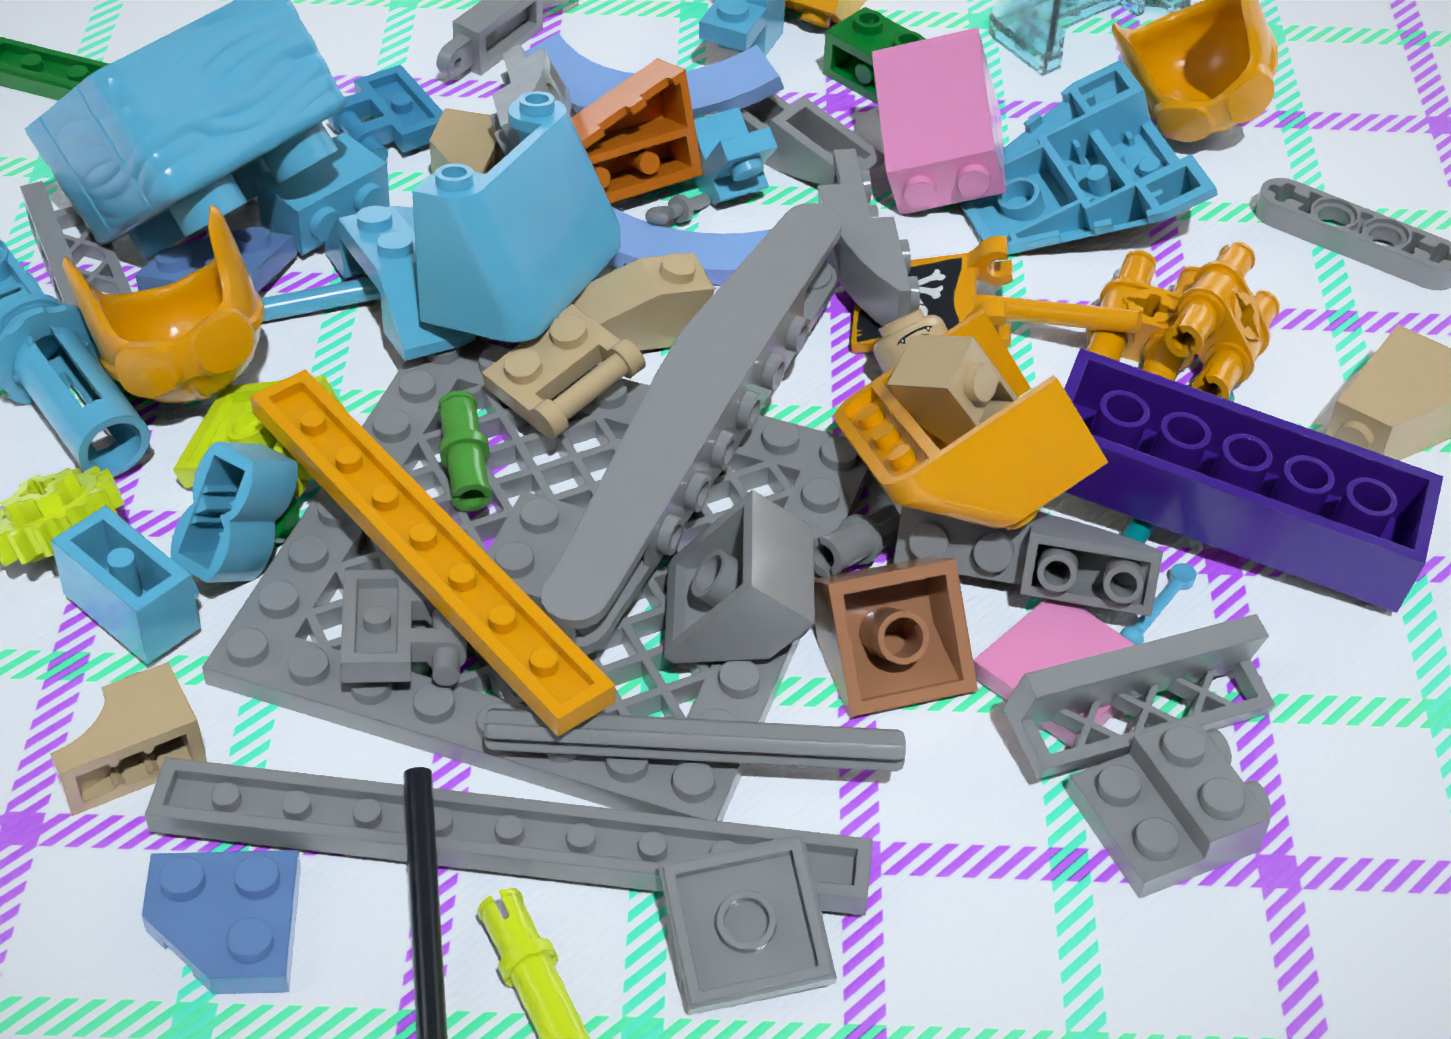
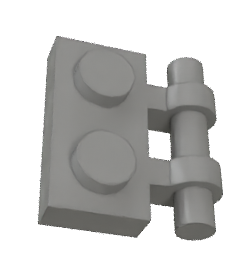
(380, 636)

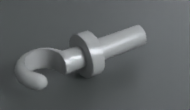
(679, 209)

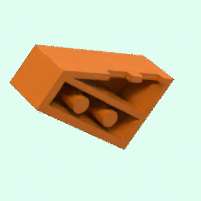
(642, 132)

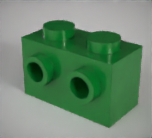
(851, 45)

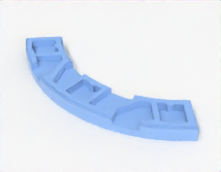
(712, 88)
(716, 252)

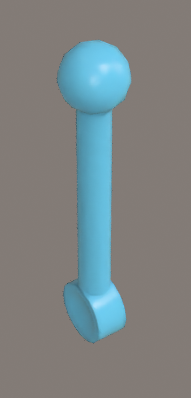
(1181, 578)

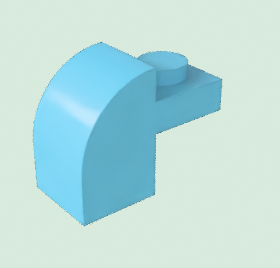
(743, 24)
(731, 156)

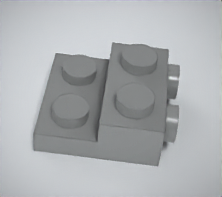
(1172, 806)

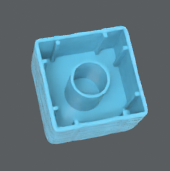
(191, 124)

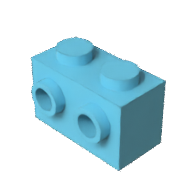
(322, 193)
(126, 584)

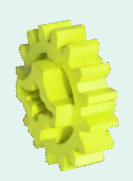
(49, 507)

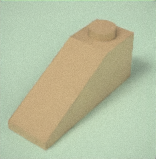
(648, 299)

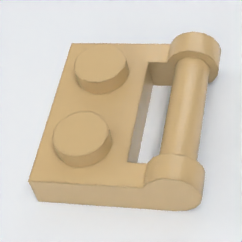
(554, 360)

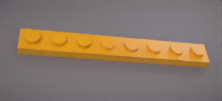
(435, 554)

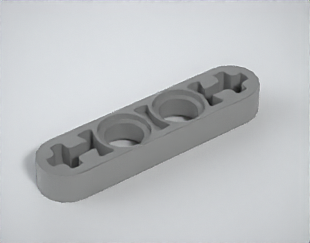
(1298, 211)

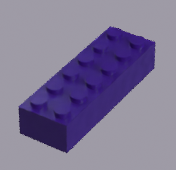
(1254, 482)

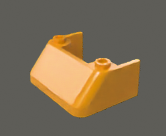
(992, 472)

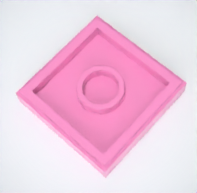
(1045, 638)

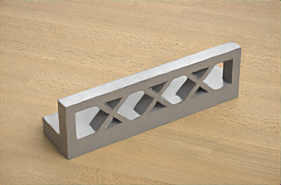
(54, 245)
(1134, 672)

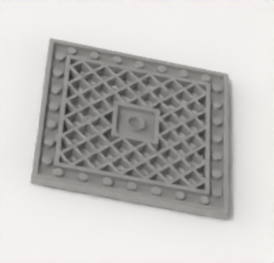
(271, 660)

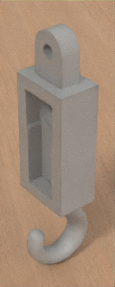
(489, 31)

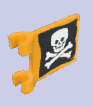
(950, 291)

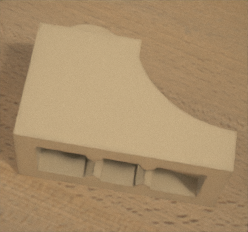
(127, 743)

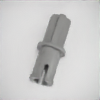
(856, 540)

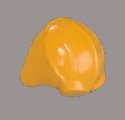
(1203, 66)
(182, 336)

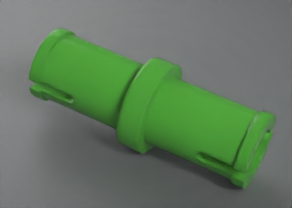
(464, 451)

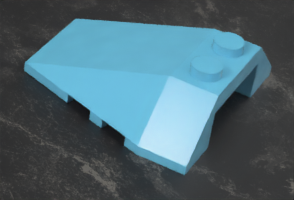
(1089, 169)
(382, 245)

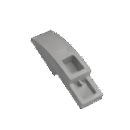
(523, 76)
(868, 254)
(1046, 557)

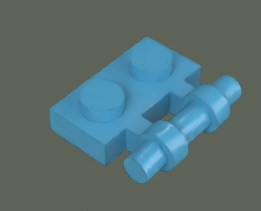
(399, 112)

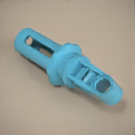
(52, 350)

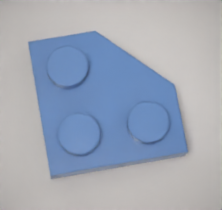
(262, 251)
(227, 916)

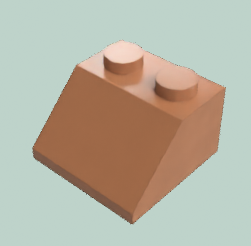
(895, 634)

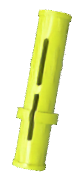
(530, 966)

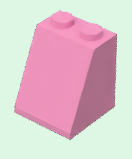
(939, 121)

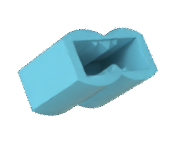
(234, 512)

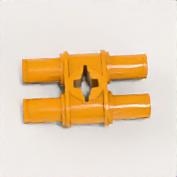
(1158, 306)
(1223, 321)

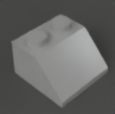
(741, 586)

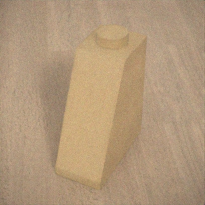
(1398, 398)

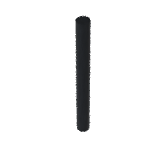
(424, 905)

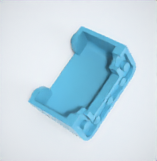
(518, 242)

